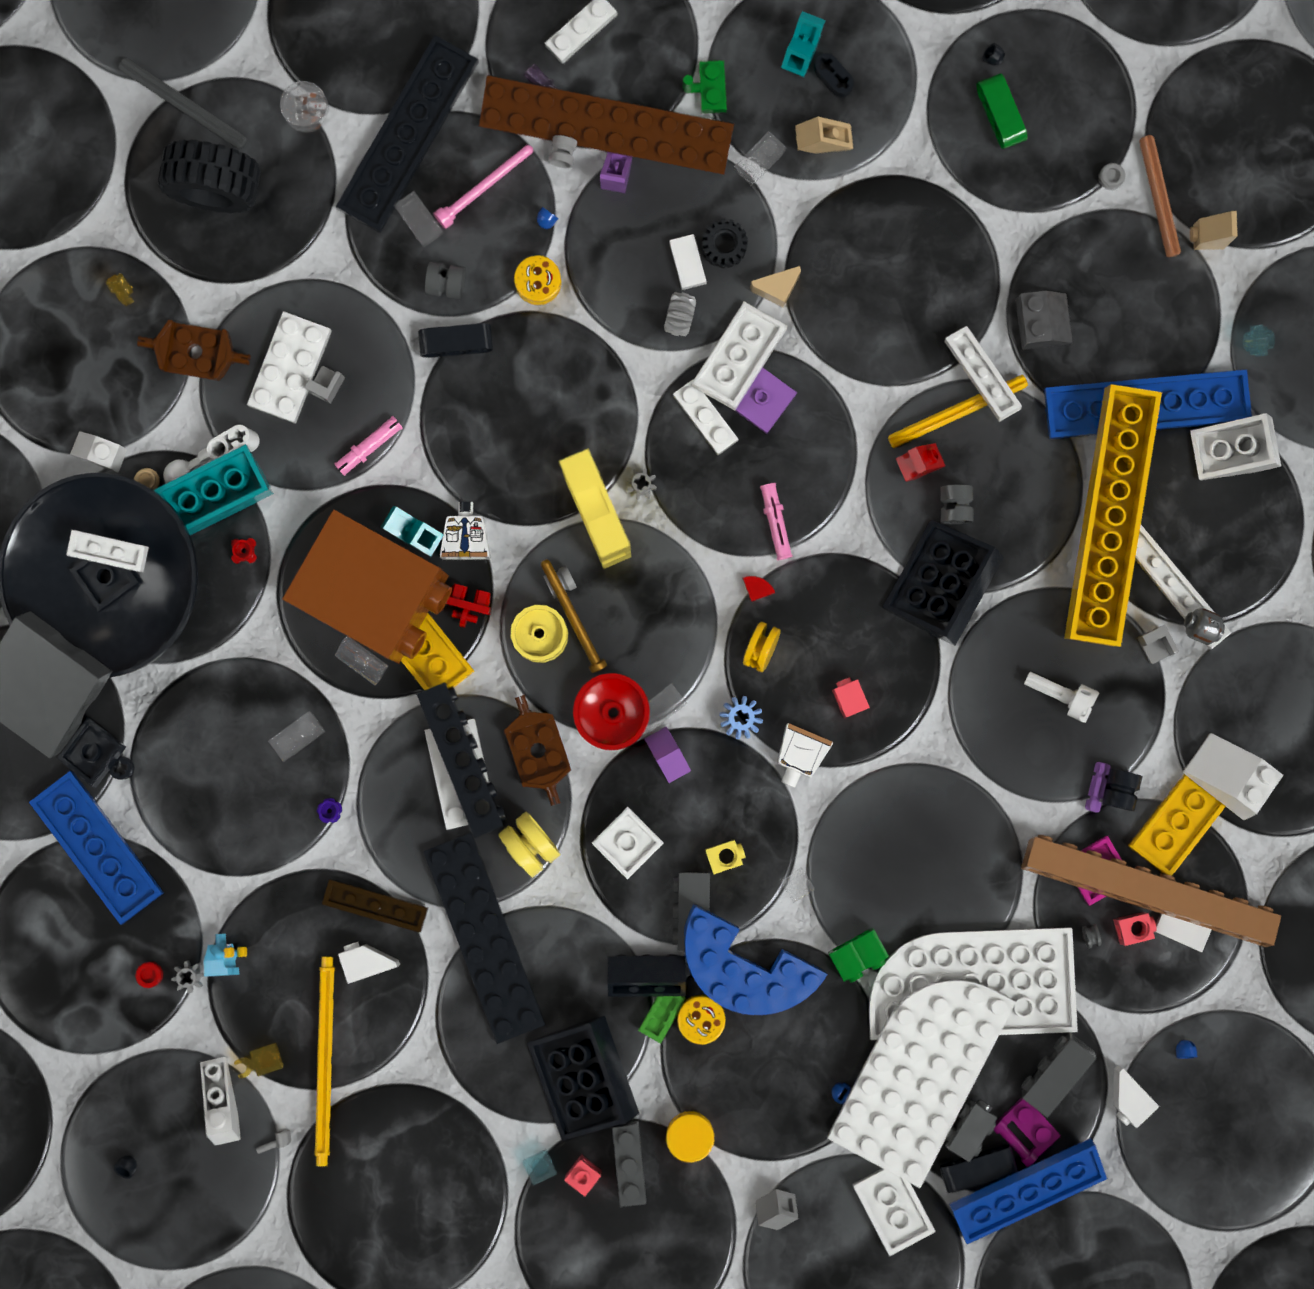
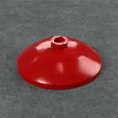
(593, 708)

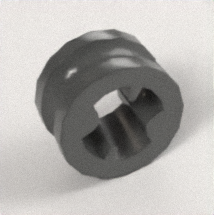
(1091, 936)

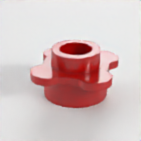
(238, 545)

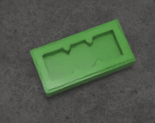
(661, 1017)

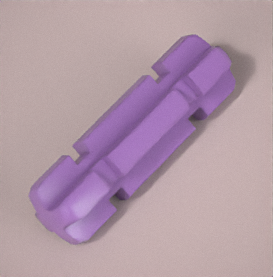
(1097, 787)

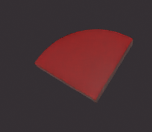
(757, 587)

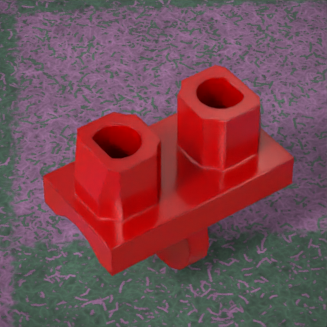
(480, 604)

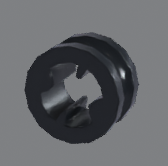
(118, 775)

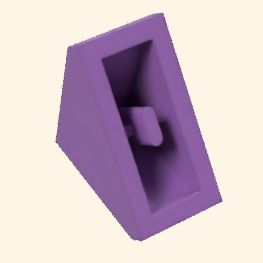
(615, 172)
(667, 754)

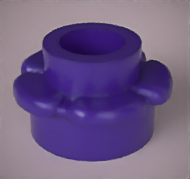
(322, 810)

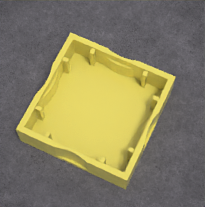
(595, 508)

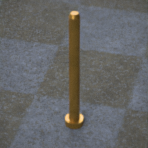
(596, 663)

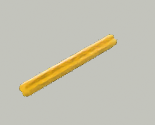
(948, 415)

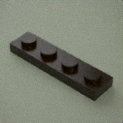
(375, 905)

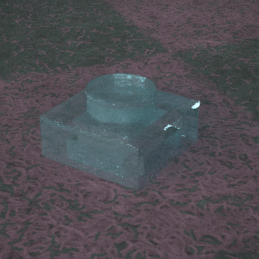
(539, 1167)

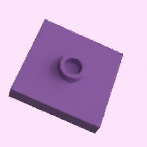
(765, 401)

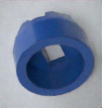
(546, 219)
(1186, 1050)
(837, 1090)

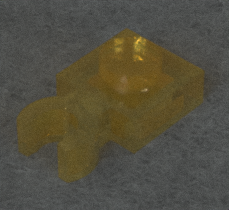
(263, 1061)

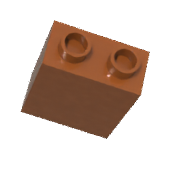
(368, 588)

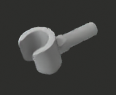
(282, 1139)

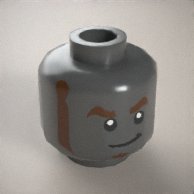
(1204, 626)

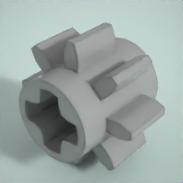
(637, 477)
(180, 977)

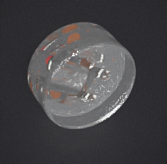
(304, 106)

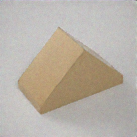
(776, 286)

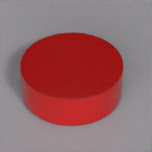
(149, 974)

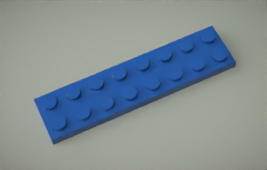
(1184, 402)

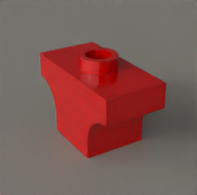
(920, 461)

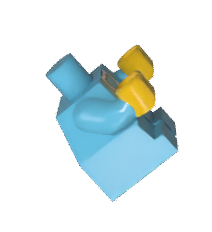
(221, 958)

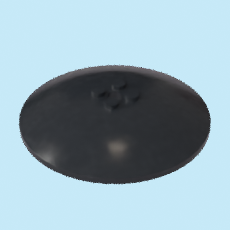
(115, 622)

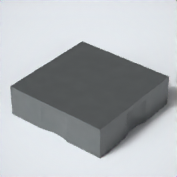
(45, 684)

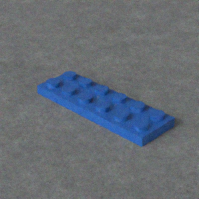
(96, 847)
(1028, 1191)

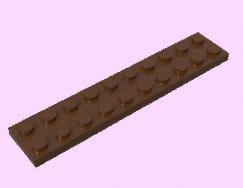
(606, 124)

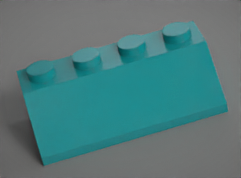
(217, 489)

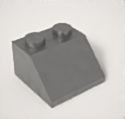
(1043, 319)

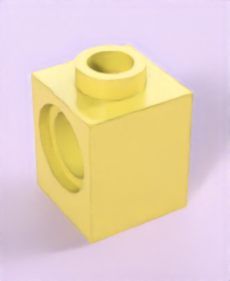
(713, 856)

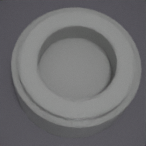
(1111, 176)

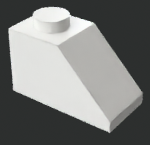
(99, 451)
(364, 961)
(1130, 1099)

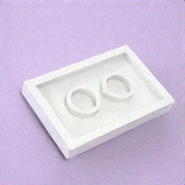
(893, 1210)

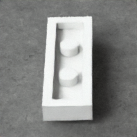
(580, 29)
(705, 417)
(107, 551)

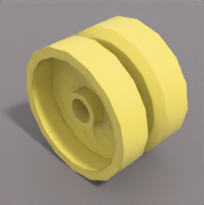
(531, 621)
(526, 846)

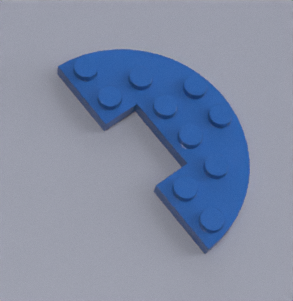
(737, 981)

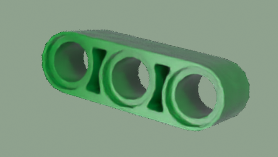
(1001, 111)

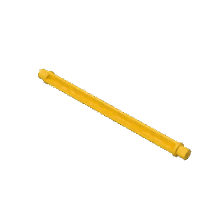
(324, 1065)

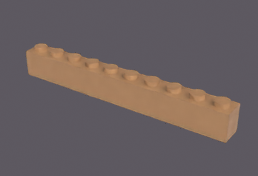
(1151, 891)

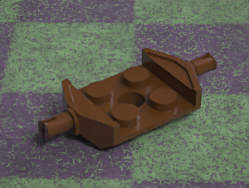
(174, 346)
(533, 729)

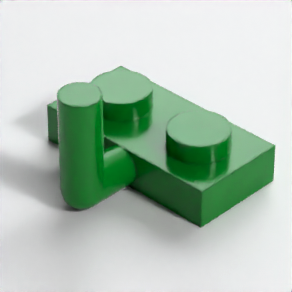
(710, 87)

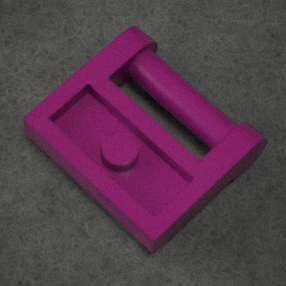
(1032, 1124)

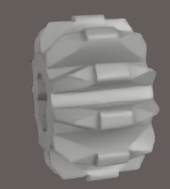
(680, 314)

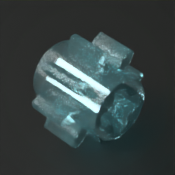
(1259, 340)

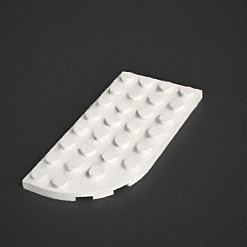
(1021, 964)
(920, 1076)

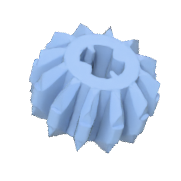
(744, 710)

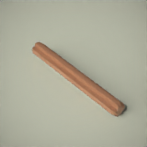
(1160, 196)

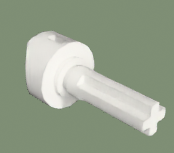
(1078, 701)

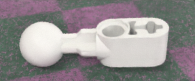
(231, 439)

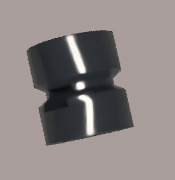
(1122, 789)

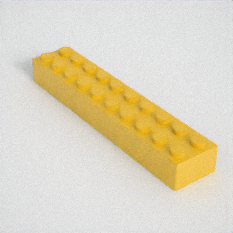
(1113, 515)

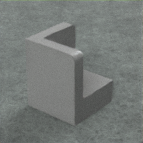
(325, 384)
(1157, 644)
(776, 1209)

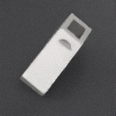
(219, 1102)

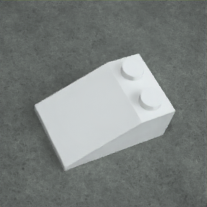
(1236, 447)
(1233, 776)

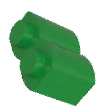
(858, 955)

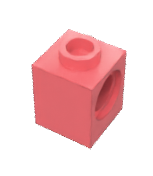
(850, 697)
(1124, 932)
(583, 1175)

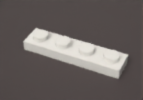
(983, 373)

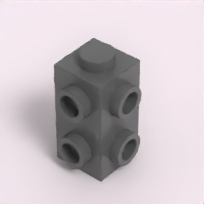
(970, 1129)

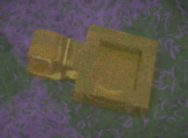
(120, 286)

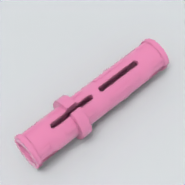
(368, 445)
(770, 494)

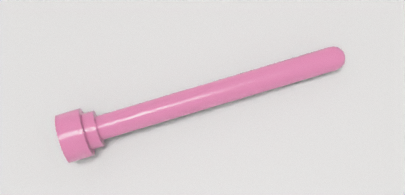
(447, 214)

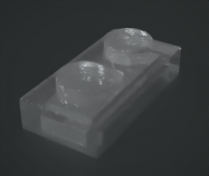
(760, 158)
(296, 736)

